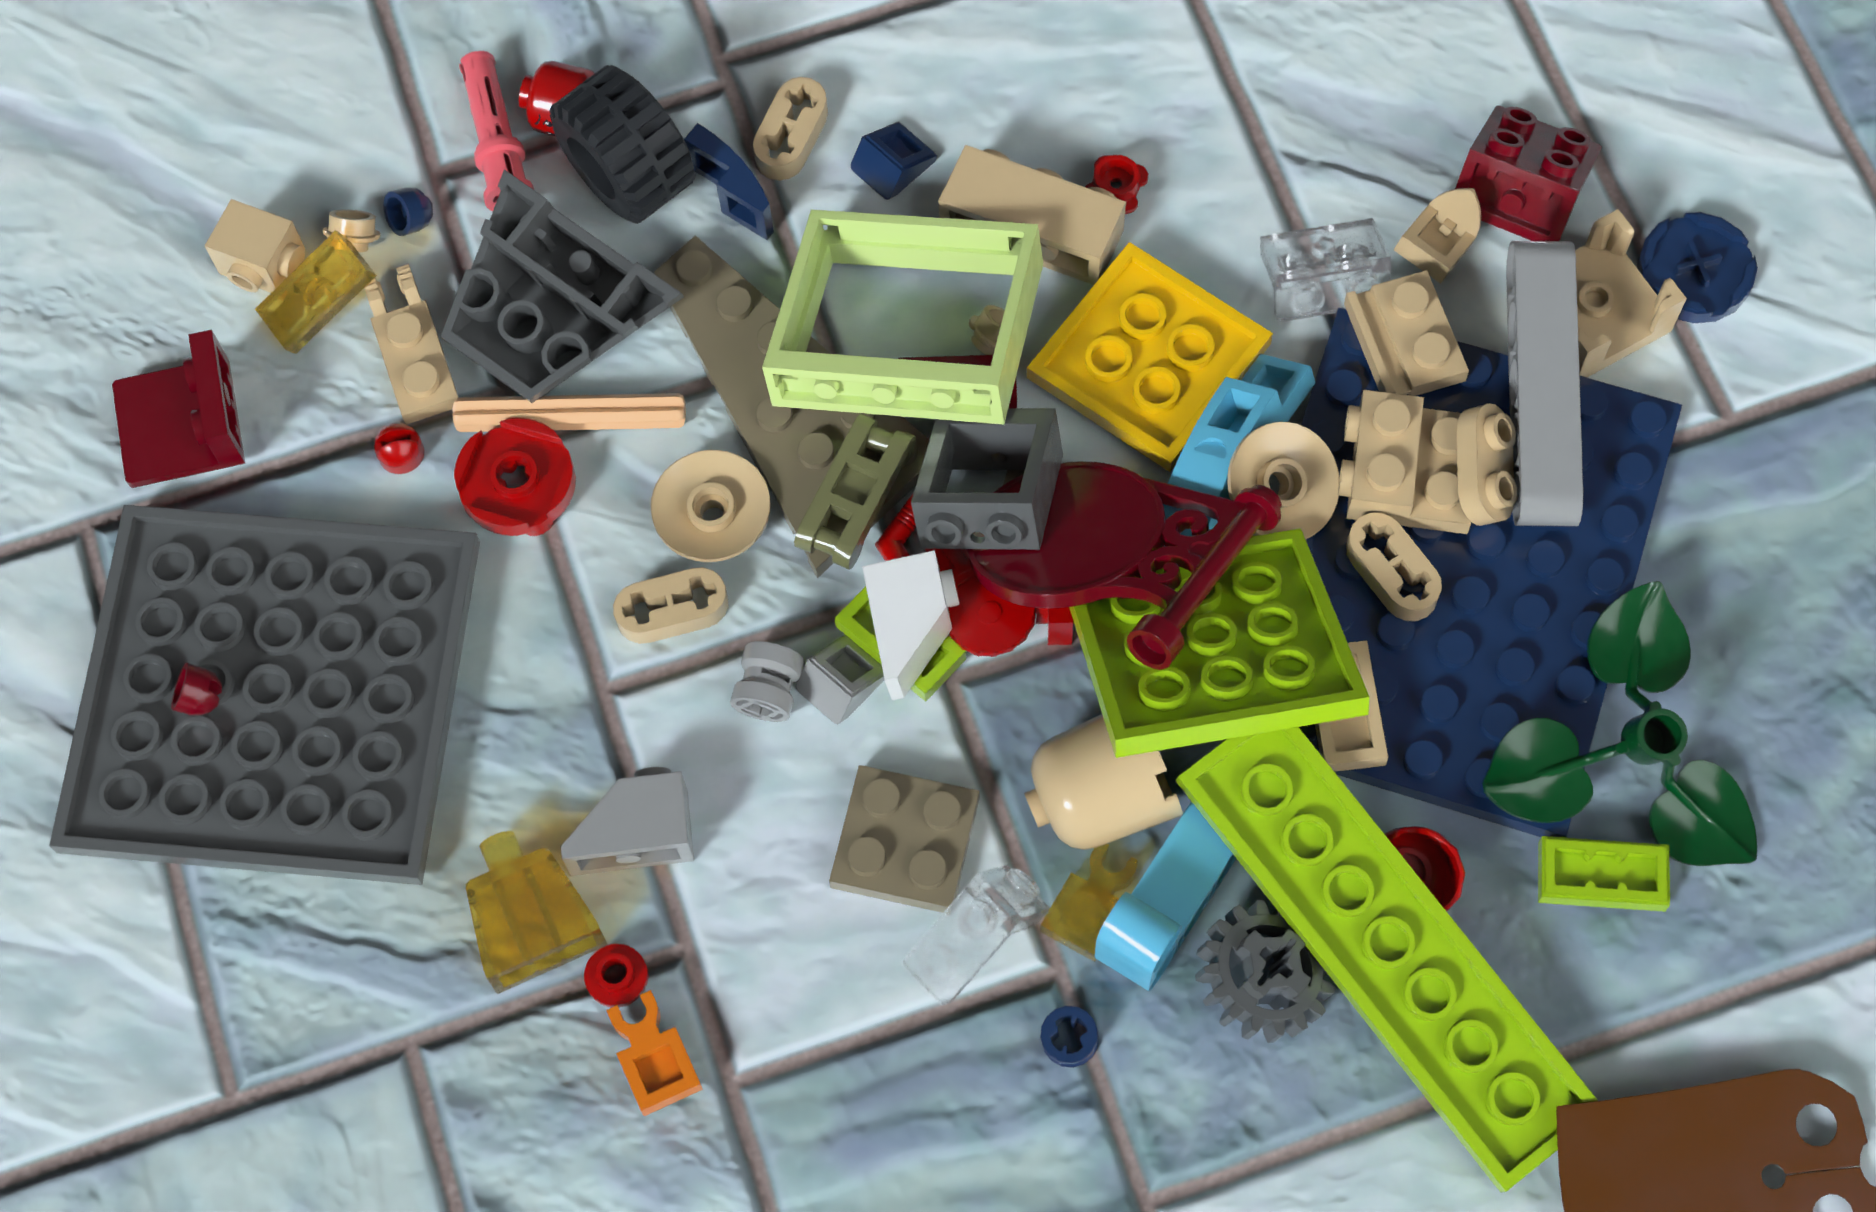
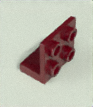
(1527, 173)
(179, 417)

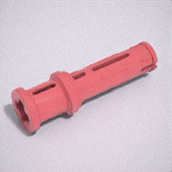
(496, 145)

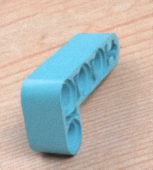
(1166, 903)

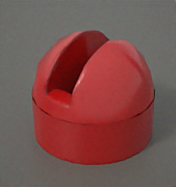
(400, 455)

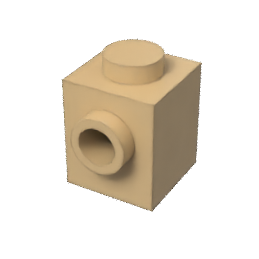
(254, 247)

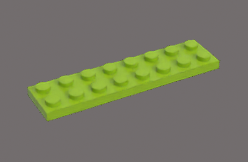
(1389, 947)

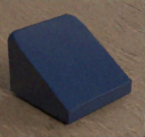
(891, 159)

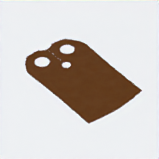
(1709, 1147)

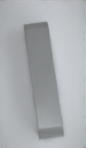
(1544, 382)

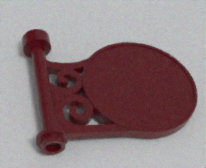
(1110, 540)

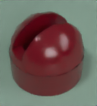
(196, 691)

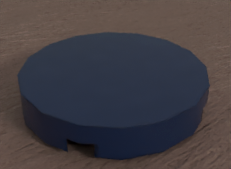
(1705, 261)

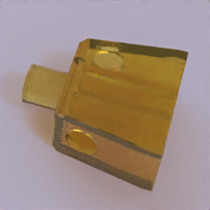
(527, 914)

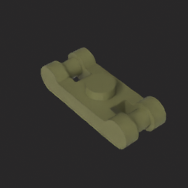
(854, 490)

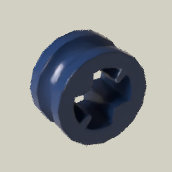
(1088, 1040)

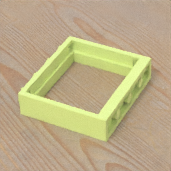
(891, 384)

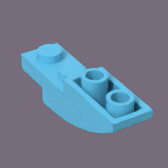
(1264, 396)

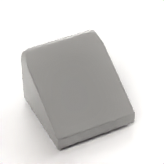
(839, 679)

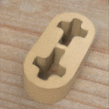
(780, 123)
(1403, 558)
(670, 605)

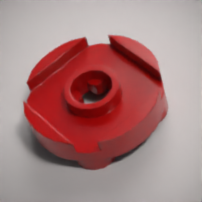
(530, 506)

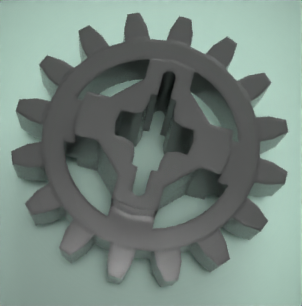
(1238, 964)

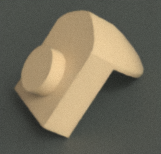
(1442, 232)

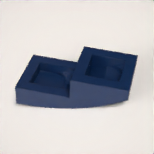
(737, 187)

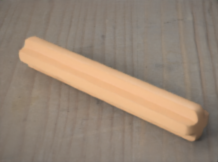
(573, 411)

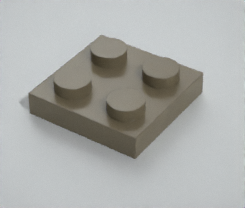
(904, 839)

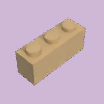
(1074, 222)

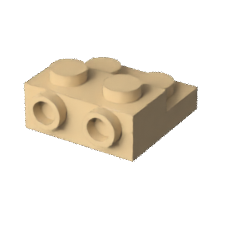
(1402, 463)

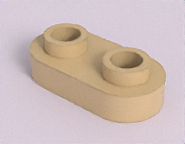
(1486, 464)

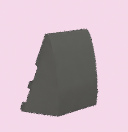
(546, 295)

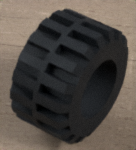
(622, 143)

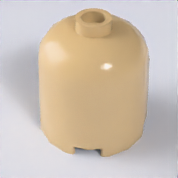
(1092, 793)

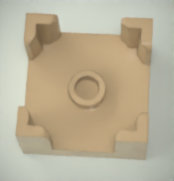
(1615, 301)

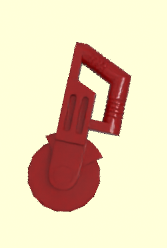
(981, 620)

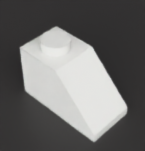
(909, 615)

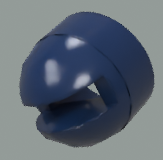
(407, 210)

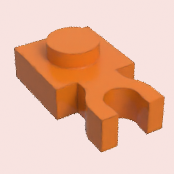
(656, 1061)

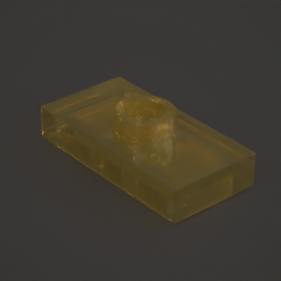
(315, 292)

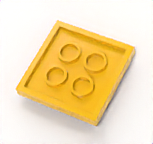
(1147, 354)

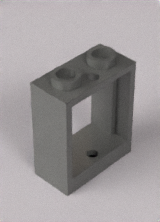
(1007, 520)

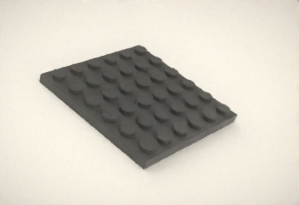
(330, 707)

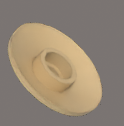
(1301, 465)
(706, 482)

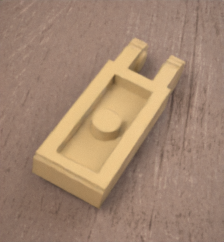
(412, 351)

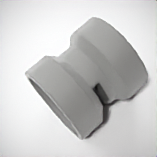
(767, 681)

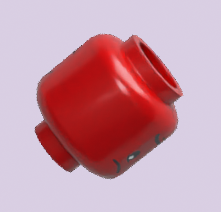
(545, 88)

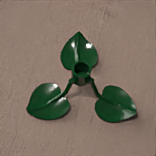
(1543, 778)

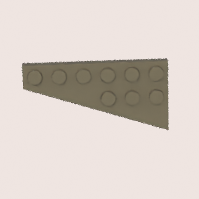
(790, 446)

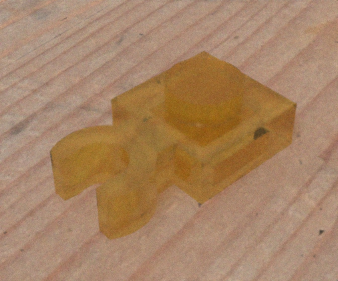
(1085, 905)

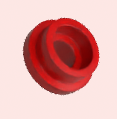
(629, 988)

